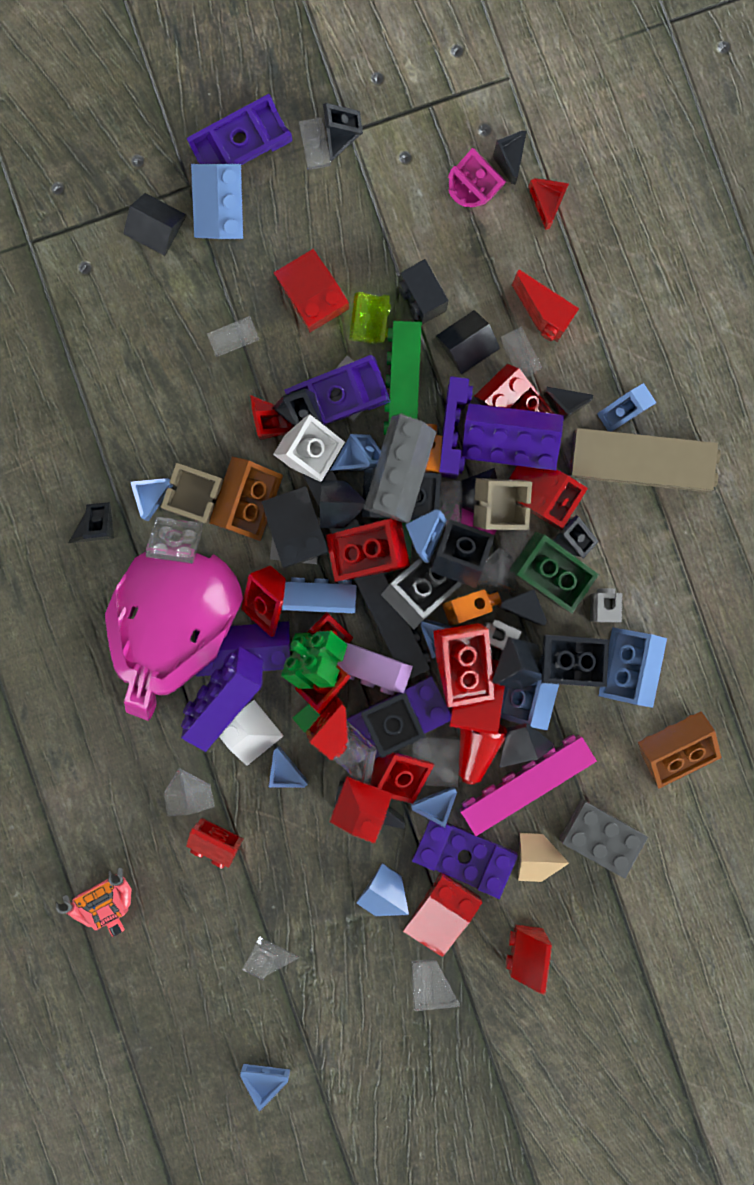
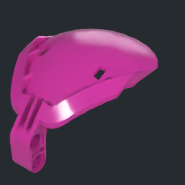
(172, 601)

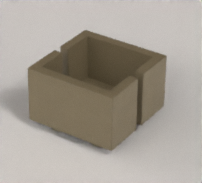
(193, 493)
(498, 506)

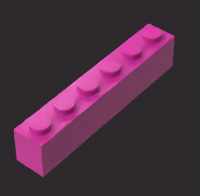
(527, 785)

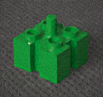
(314, 660)

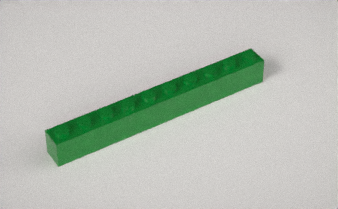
(403, 380)

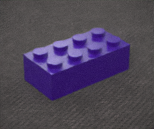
(512, 436)
(222, 698)
(425, 701)

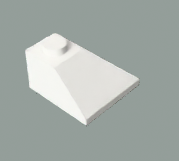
(309, 448)
(250, 733)

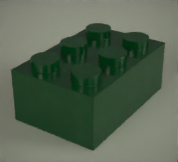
(553, 572)

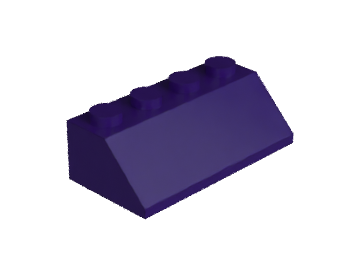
(256, 641)

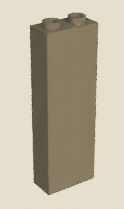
(644, 460)

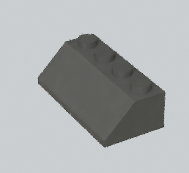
(400, 468)

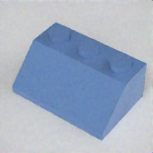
(217, 201)
(320, 596)
(633, 667)
(530, 705)

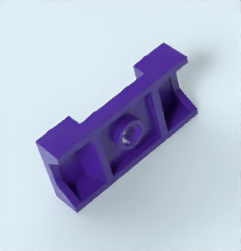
(257, 121)
(360, 387)
(458, 395)
(487, 867)

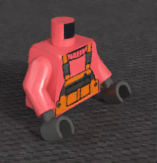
(100, 904)

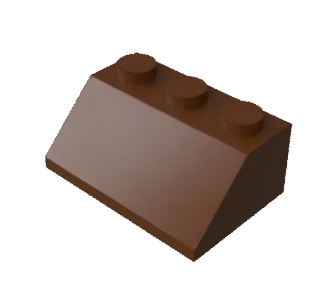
(241, 495)
(680, 749)

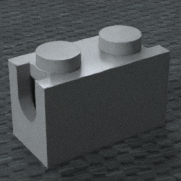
(606, 606)
(502, 634)

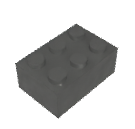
(419, 591)
(603, 838)

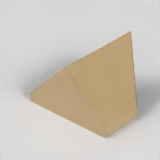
(538, 858)

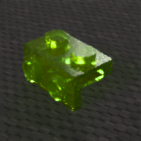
(369, 318)

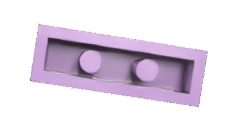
(375, 669)

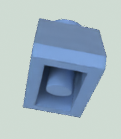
(626, 407)

